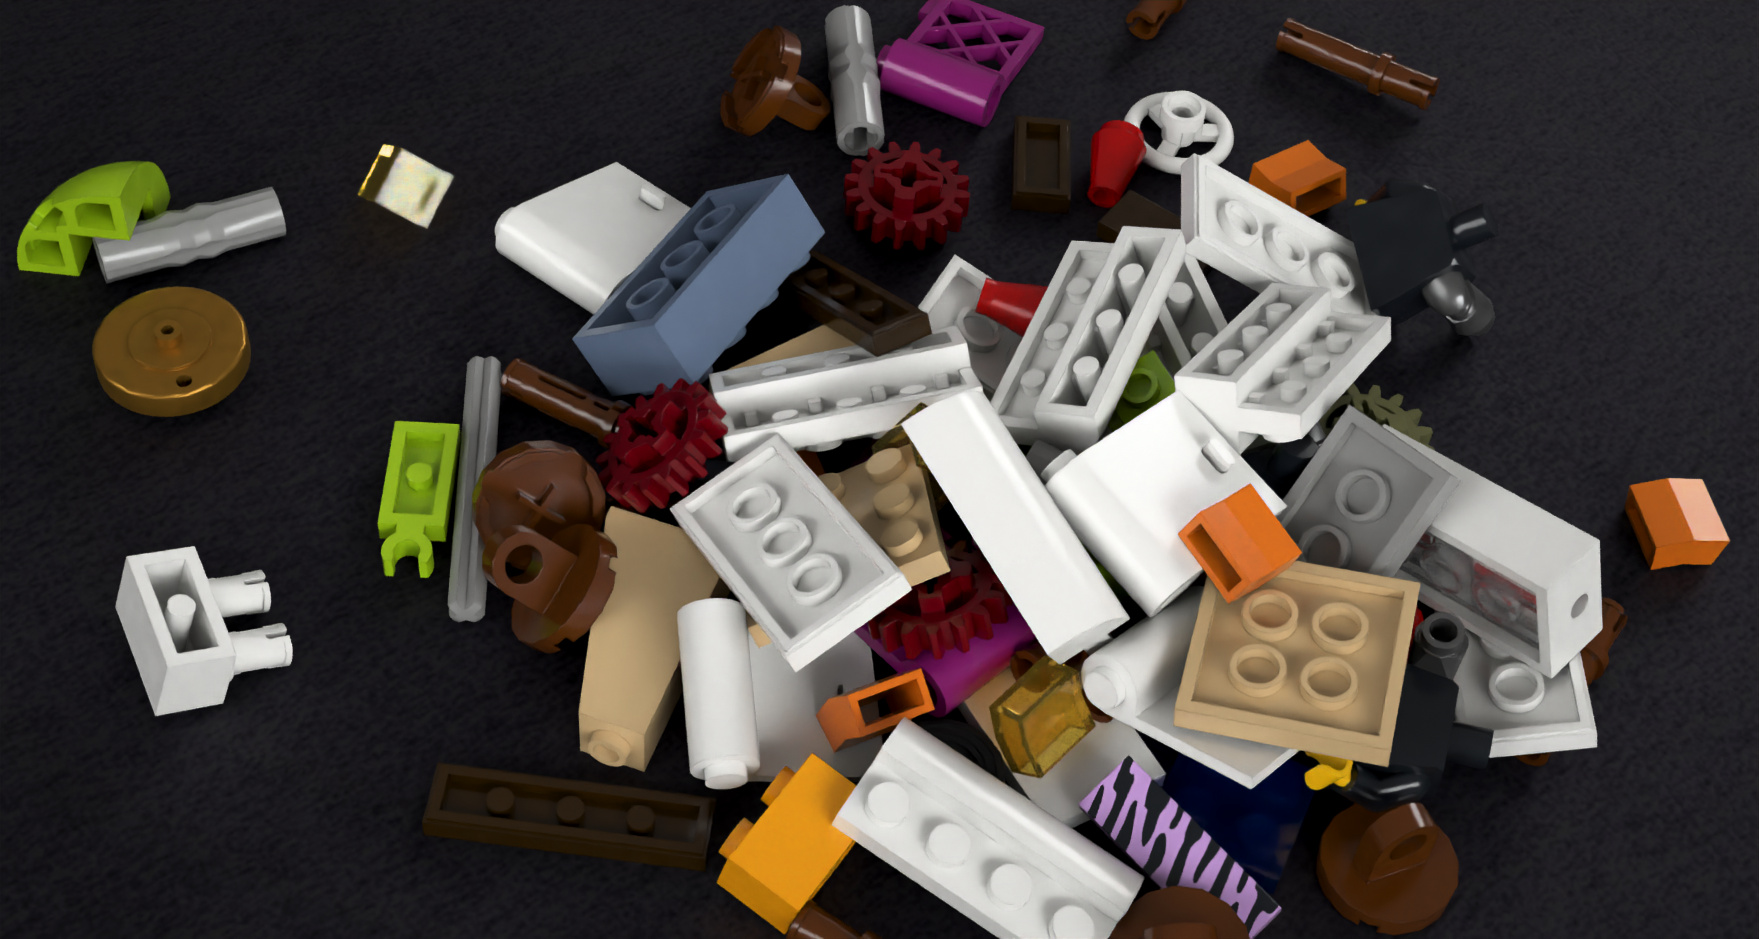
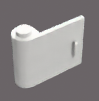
(589, 232)
(1142, 489)
(1139, 684)
(751, 708)

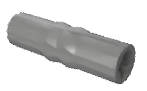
(854, 80)
(192, 234)

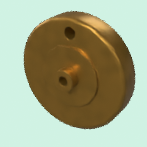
(171, 351)

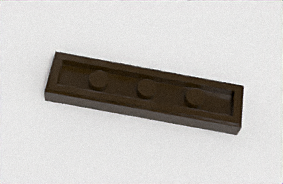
(854, 306)
(570, 816)

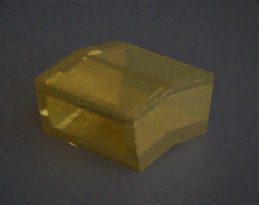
(1041, 718)

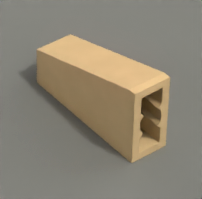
(634, 643)

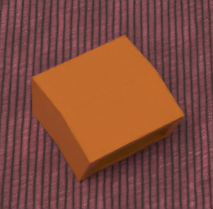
(1301, 178)
(1675, 522)
(1239, 543)
(842, 718)

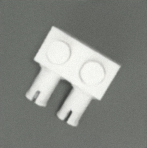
(180, 631)

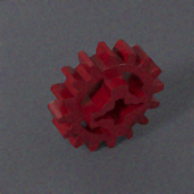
(906, 195)
(662, 445)
(945, 608)

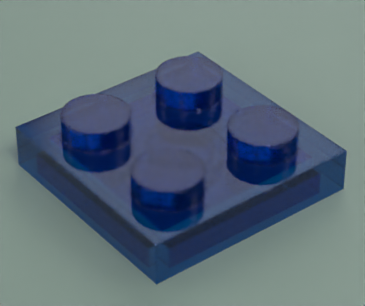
(1248, 824)

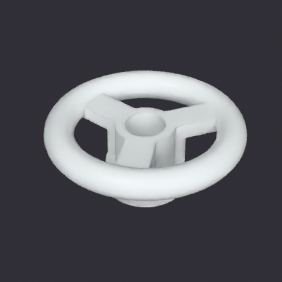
(1182, 123)

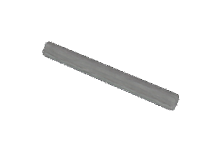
(477, 450)

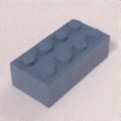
(700, 287)

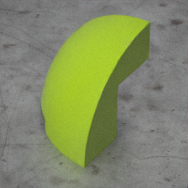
(89, 205)

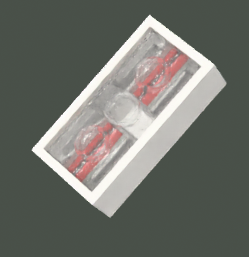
(1508, 570)

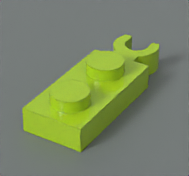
(418, 492)

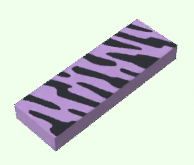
(1171, 844)

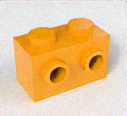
(791, 846)

